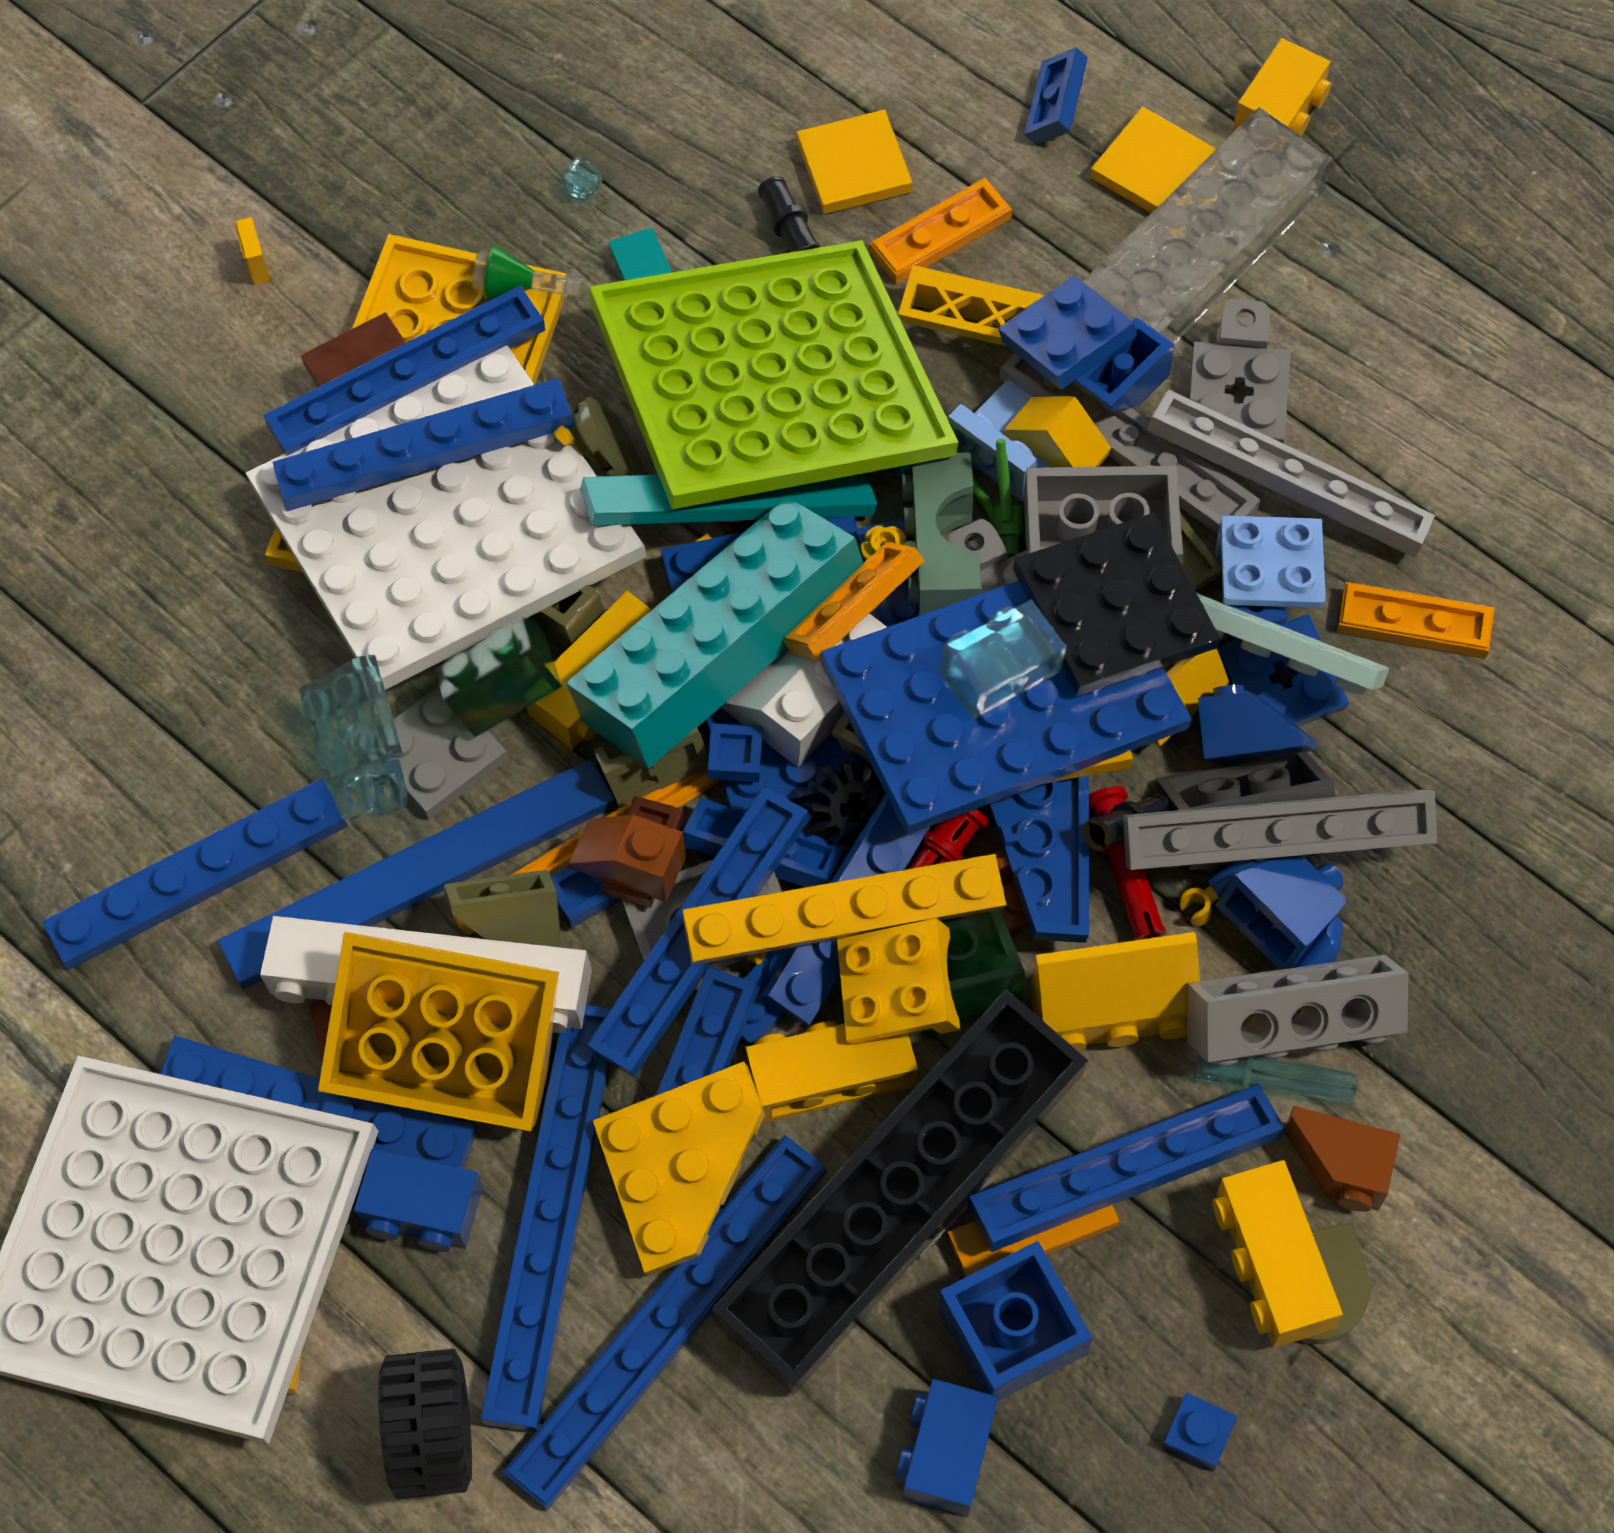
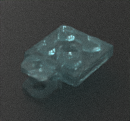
(359, 751)

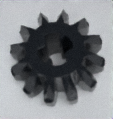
(836, 791)

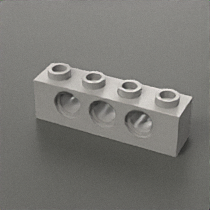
(1222, 1004)

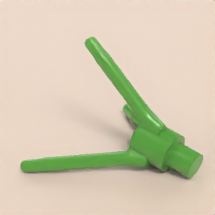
(1007, 517)

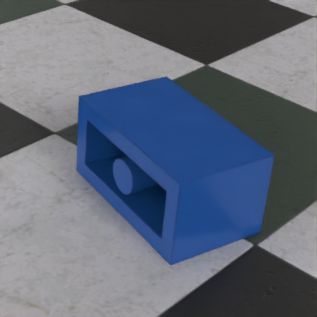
(418, 1200)
(948, 1448)

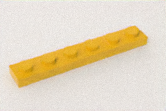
(842, 909)

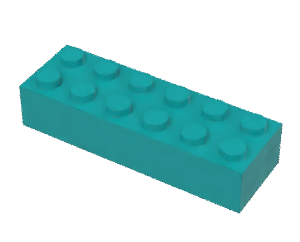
(713, 632)

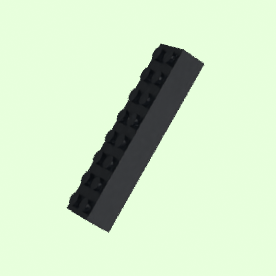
(898, 1192)

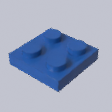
(1067, 332)

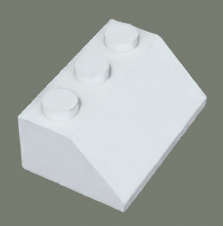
(794, 701)

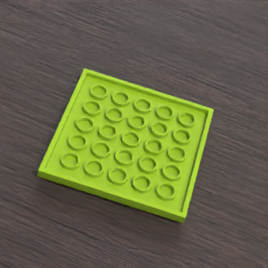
(770, 373)

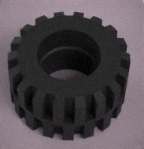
(425, 1424)

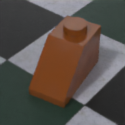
(631, 854)
(1344, 1157)

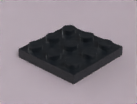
(1117, 603)

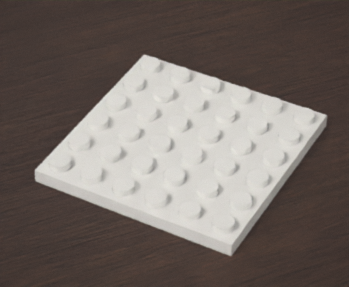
(454, 548)
(175, 1246)

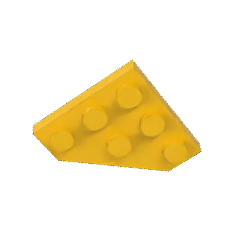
(679, 1160)

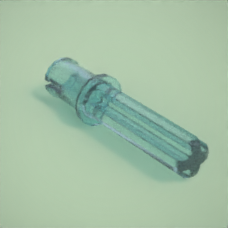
(1282, 1077)

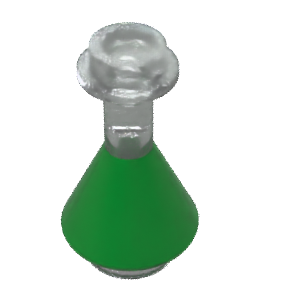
(500, 272)

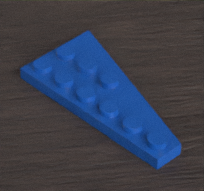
(1048, 856)

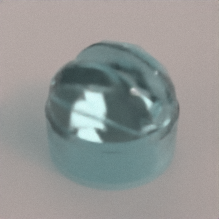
(582, 178)

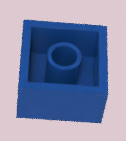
(1014, 1322)

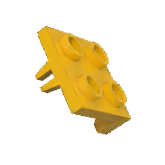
(896, 981)

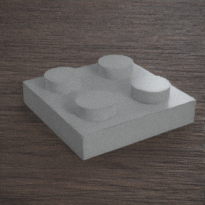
(441, 754)

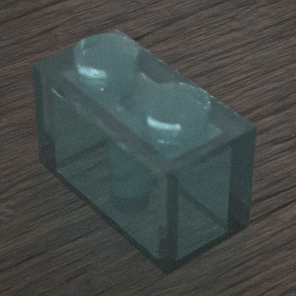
(1001, 658)

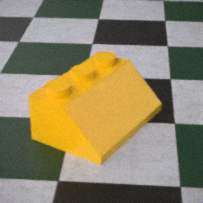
(1116, 990)

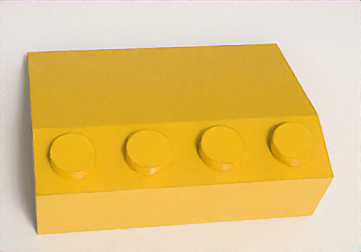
(439, 1031)

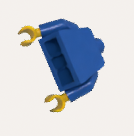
(1279, 906)

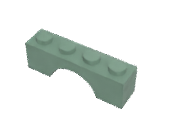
(940, 502)

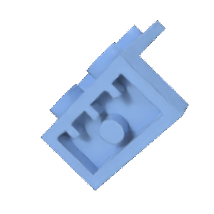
(981, 430)
(1271, 561)

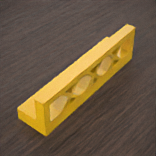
(961, 298)

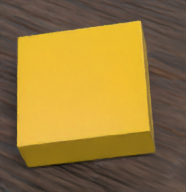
(251, 251)

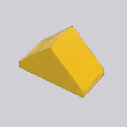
(1059, 432)

